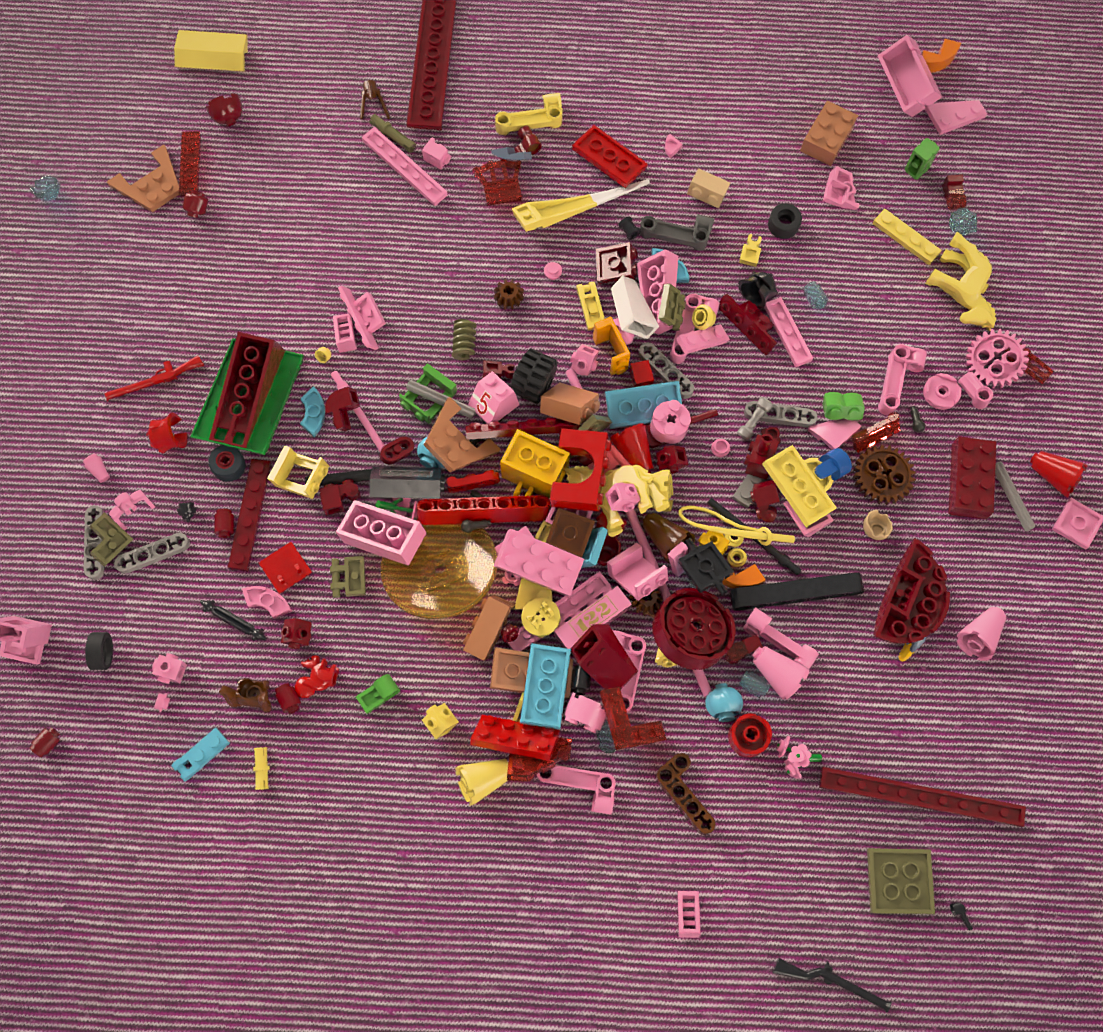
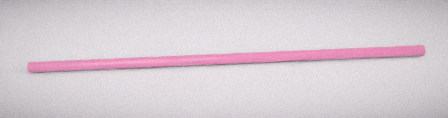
(647, 552)

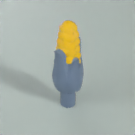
(909, 649)

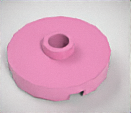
(947, 385)

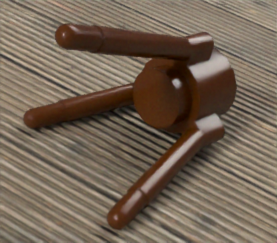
(370, 91)

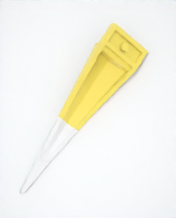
(546, 213)

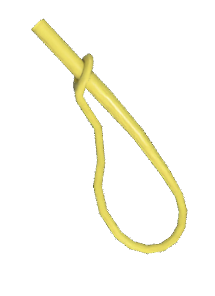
(752, 533)

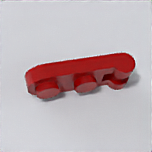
(472, 481)

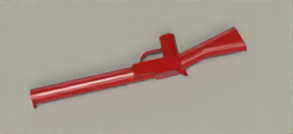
(167, 376)

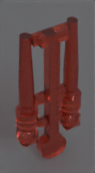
(1032, 357)

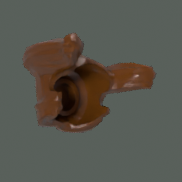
(245, 694)

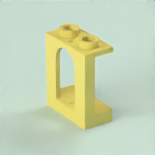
(284, 466)

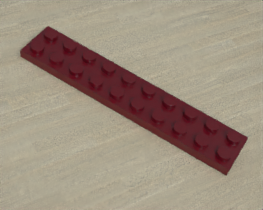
(431, 64)

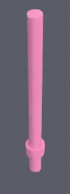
(360, 414)

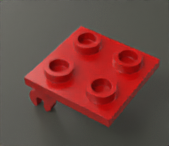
(285, 567)

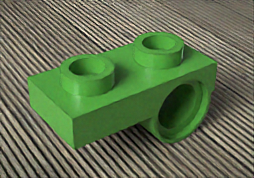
(380, 692)

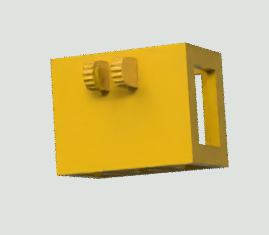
(533, 464)

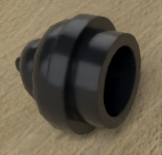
(186, 510)

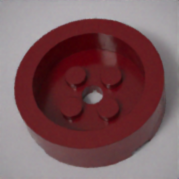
(680, 638)

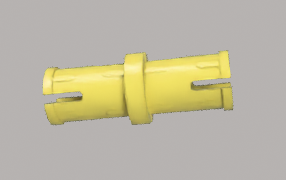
(261, 768)

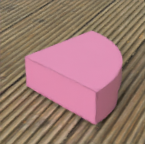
(672, 146)

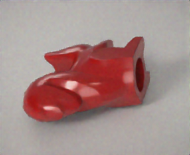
(319, 679)

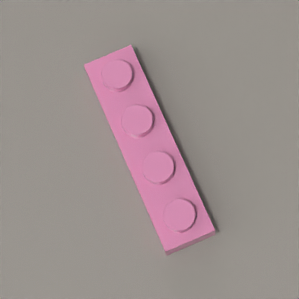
(788, 332)

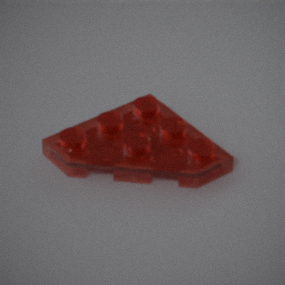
(524, 768)

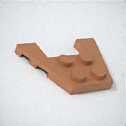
(154, 188)
(450, 445)

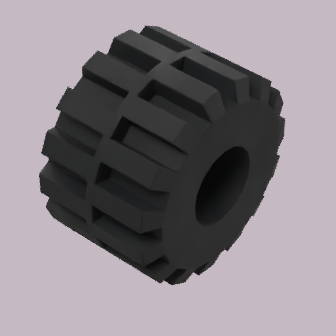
(533, 375)

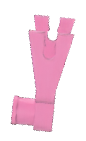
(124, 502)

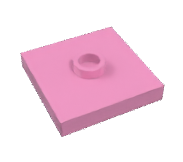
(1078, 523)

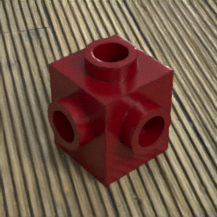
(672, 458)
(296, 633)

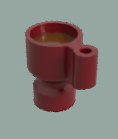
(529, 142)

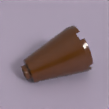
(665, 533)

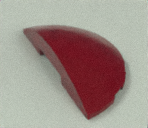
(914, 598)

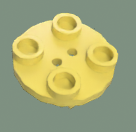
(533, 622)

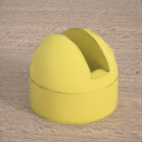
(321, 352)

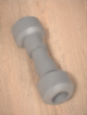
(763, 406)

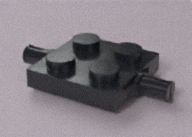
(705, 566)

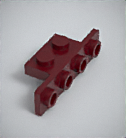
(749, 322)

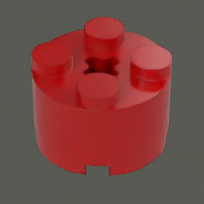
(754, 725)

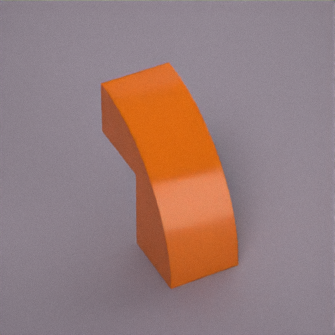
(946, 55)
(748, 577)

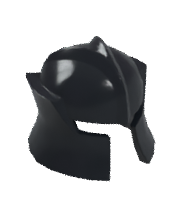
(758, 288)

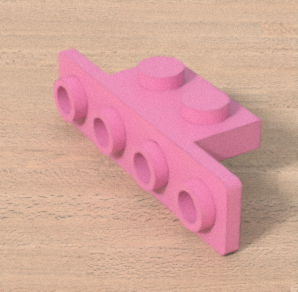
(365, 314)

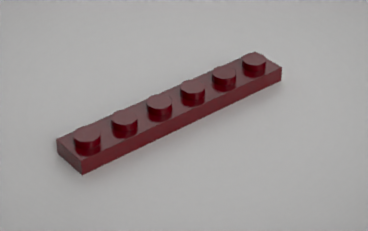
(530, 426)
(249, 515)

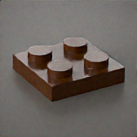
(570, 532)

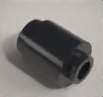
(580, 681)

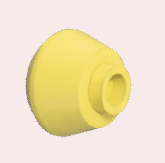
(703, 317)

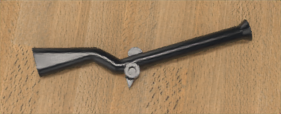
(786, 969)

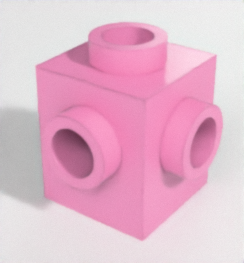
(584, 360)
(622, 497)
(169, 668)

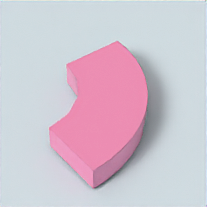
(268, 599)

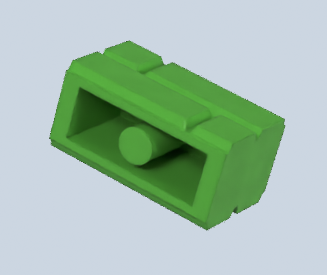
(921, 158)

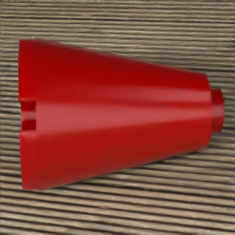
(634, 446)
(1058, 471)

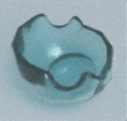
(46, 188)
(606, 740)

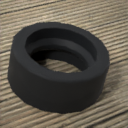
(99, 651)

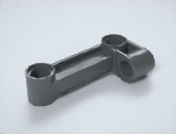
(678, 233)

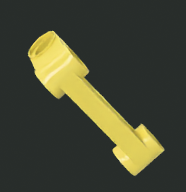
(533, 118)

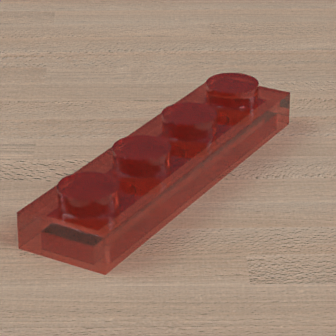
(189, 162)

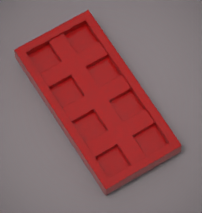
(514, 737)

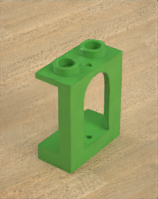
(429, 374)

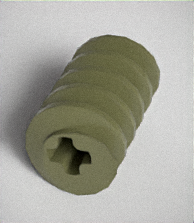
(463, 339)

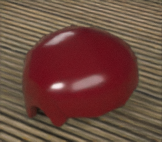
(610, 549)

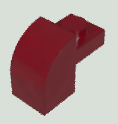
(339, 403)

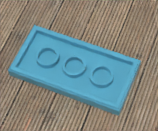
(638, 403)
(545, 686)

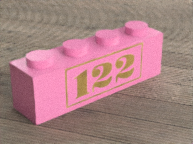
(599, 611)

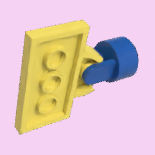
(807, 480)

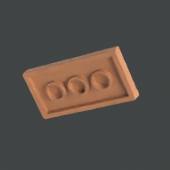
(510, 671)

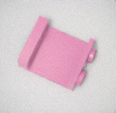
(636, 573)

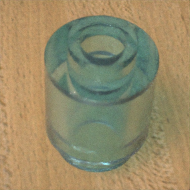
(815, 295)
(754, 684)

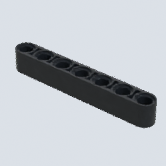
(796, 591)

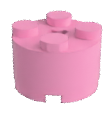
(678, 420)
(585, 712)

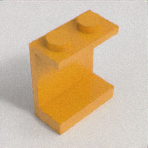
(607, 330)

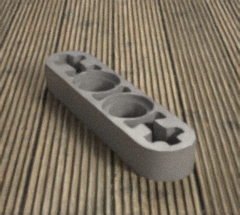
(667, 369)
(780, 415)
(90, 543)
(151, 549)

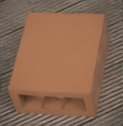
(569, 403)

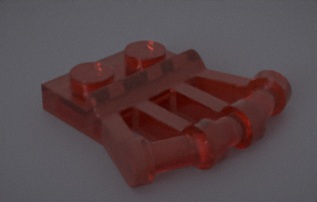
(502, 190)

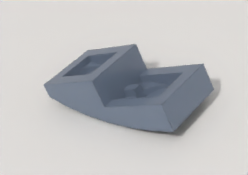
(509, 153)

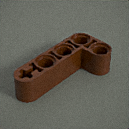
(688, 796)

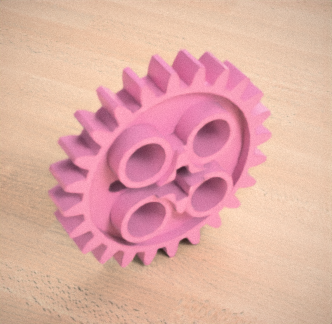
(986, 347)

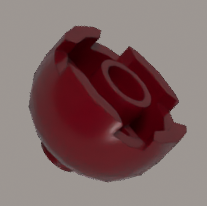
(225, 110)

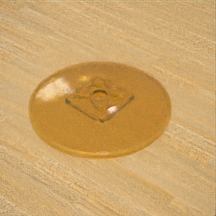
(462, 585)

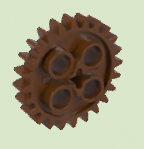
(899, 470)

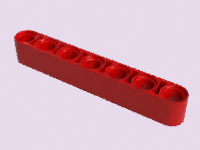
(495, 509)

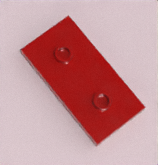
(609, 156)

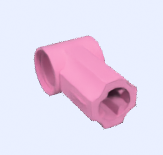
(974, 389)

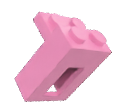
(23, 638)

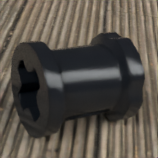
(629, 228)

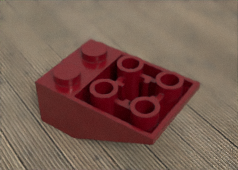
(604, 657)

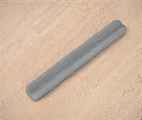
(438, 398)
(1014, 497)

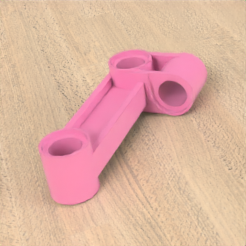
(687, 325)
(910, 359)
(759, 625)
(626, 640)
(583, 779)

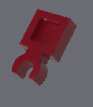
(499, 369)

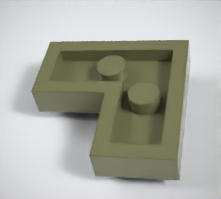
(113, 538)

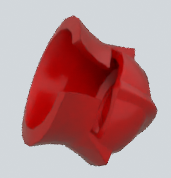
(162, 436)

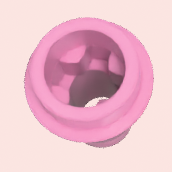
(96, 467)

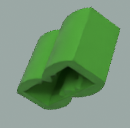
(840, 406)

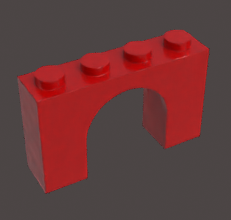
(588, 493)

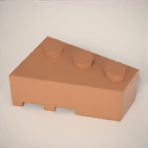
(487, 627)

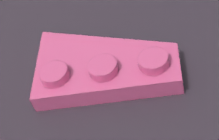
(953, 115)

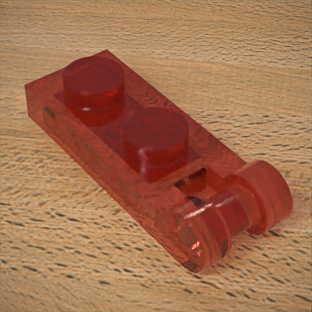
(876, 432)

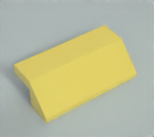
(210, 50)

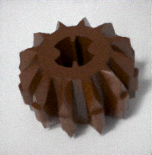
(502, 291)
(649, 605)

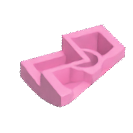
(840, 189)
(835, 432)

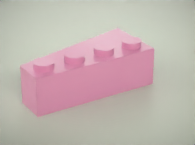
(652, 275)

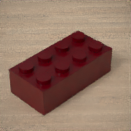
(972, 478)

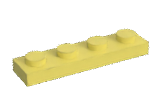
(906, 236)

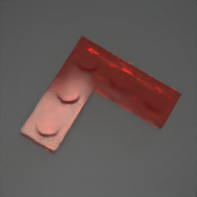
(622, 732)

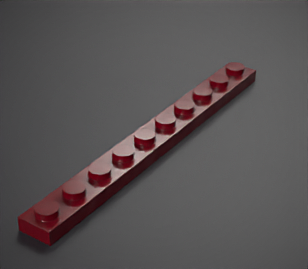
(922, 797)

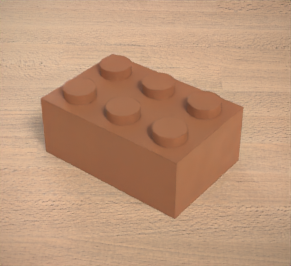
(829, 133)

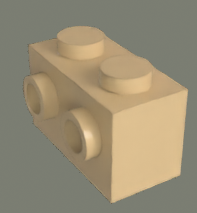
(708, 188)

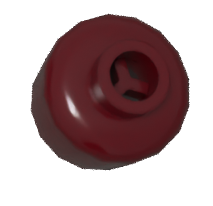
(195, 203)

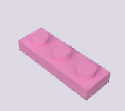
(702, 339)

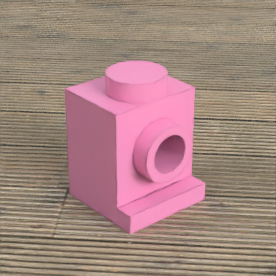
(436, 154)

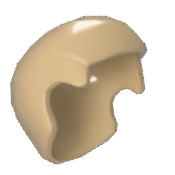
(877, 525)

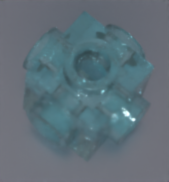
(963, 221)

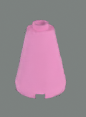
(982, 634)
(780, 671)

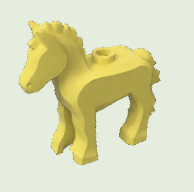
(972, 284)
(626, 474)

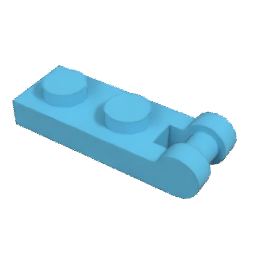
(201, 754)

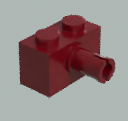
(761, 450)

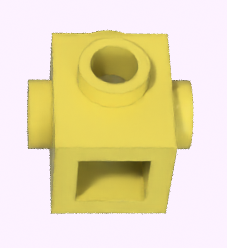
(439, 720)

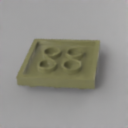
(900, 881)

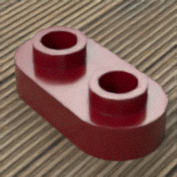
(395, 451)

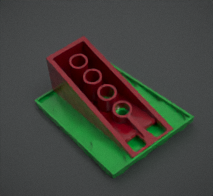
(248, 394)

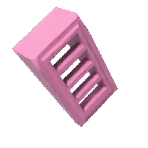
(345, 343)
(688, 933)

